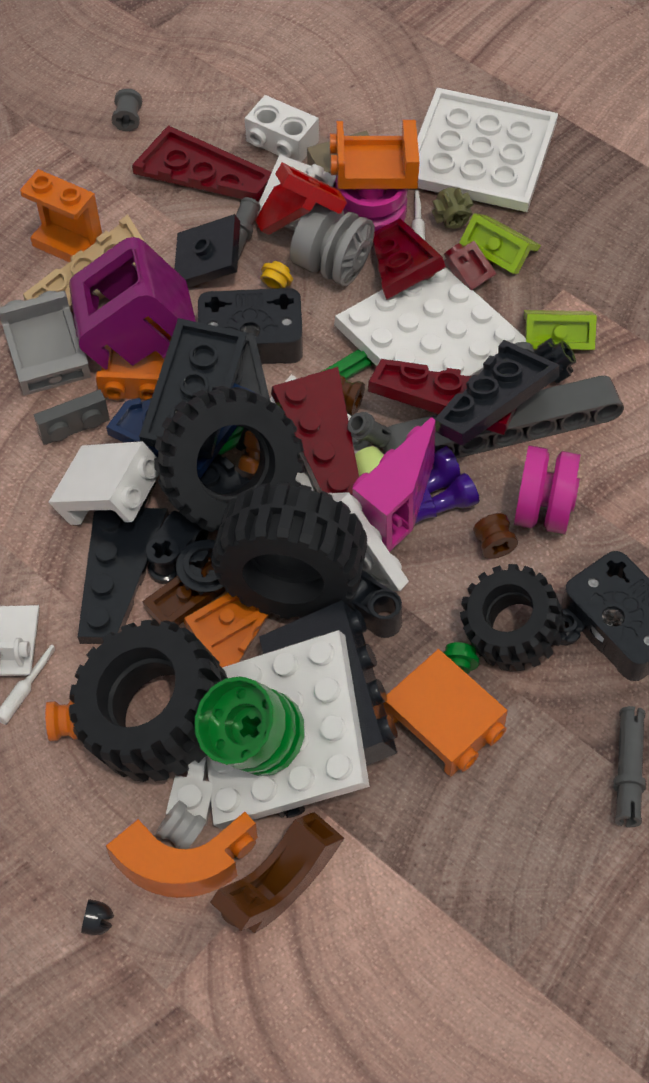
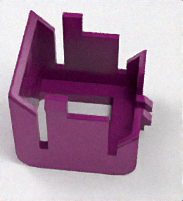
(134, 293)

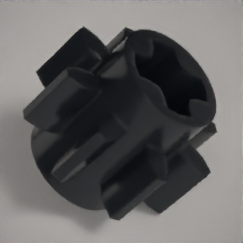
(559, 354)

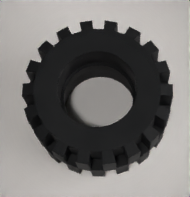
(504, 590)

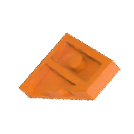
(226, 627)

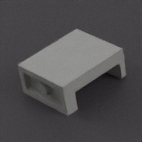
(43, 342)

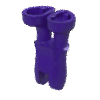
(460, 490)

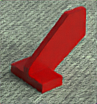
(295, 198)

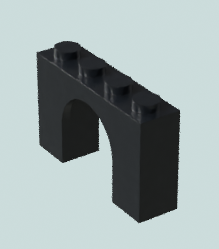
(376, 727)

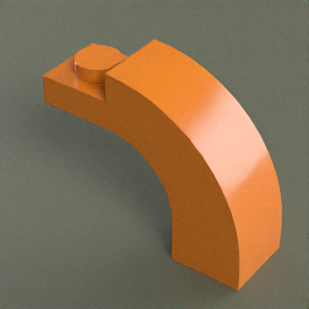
(182, 871)

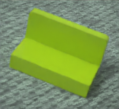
(499, 242)
(573, 327)

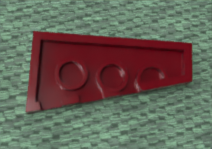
(199, 165)
(423, 388)
(321, 421)

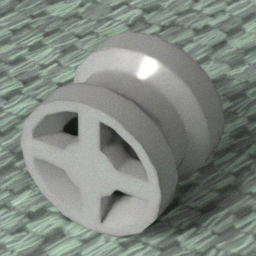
(181, 826)

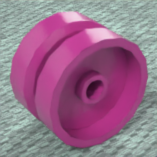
(378, 205)
(548, 489)

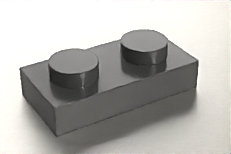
(72, 417)

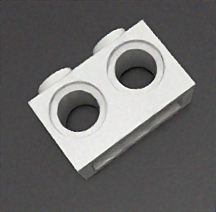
(281, 128)

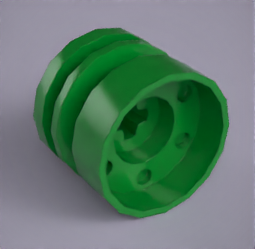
(249, 726)

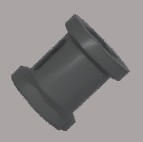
(128, 103)

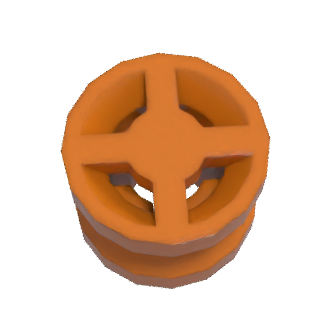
(58, 721)

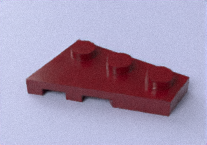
(404, 257)

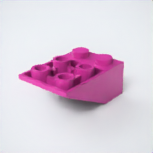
(397, 485)

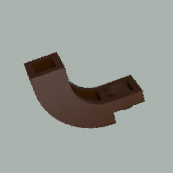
(281, 877)

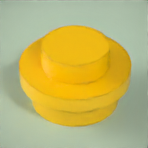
(276, 275)

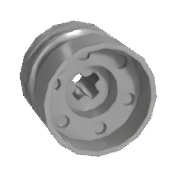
(332, 243)

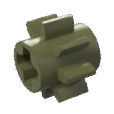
(452, 207)

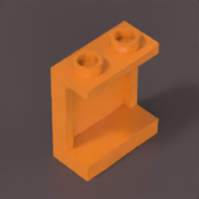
(376, 160)
(66, 215)
(129, 381)
(447, 711)

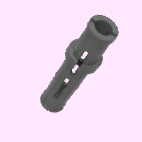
(629, 780)

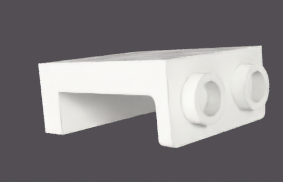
(106, 479)

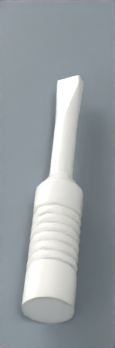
(418, 224)
(22, 689)

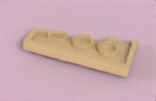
(59, 278)

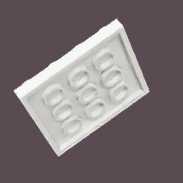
(484, 148)
(430, 325)
(332, 753)

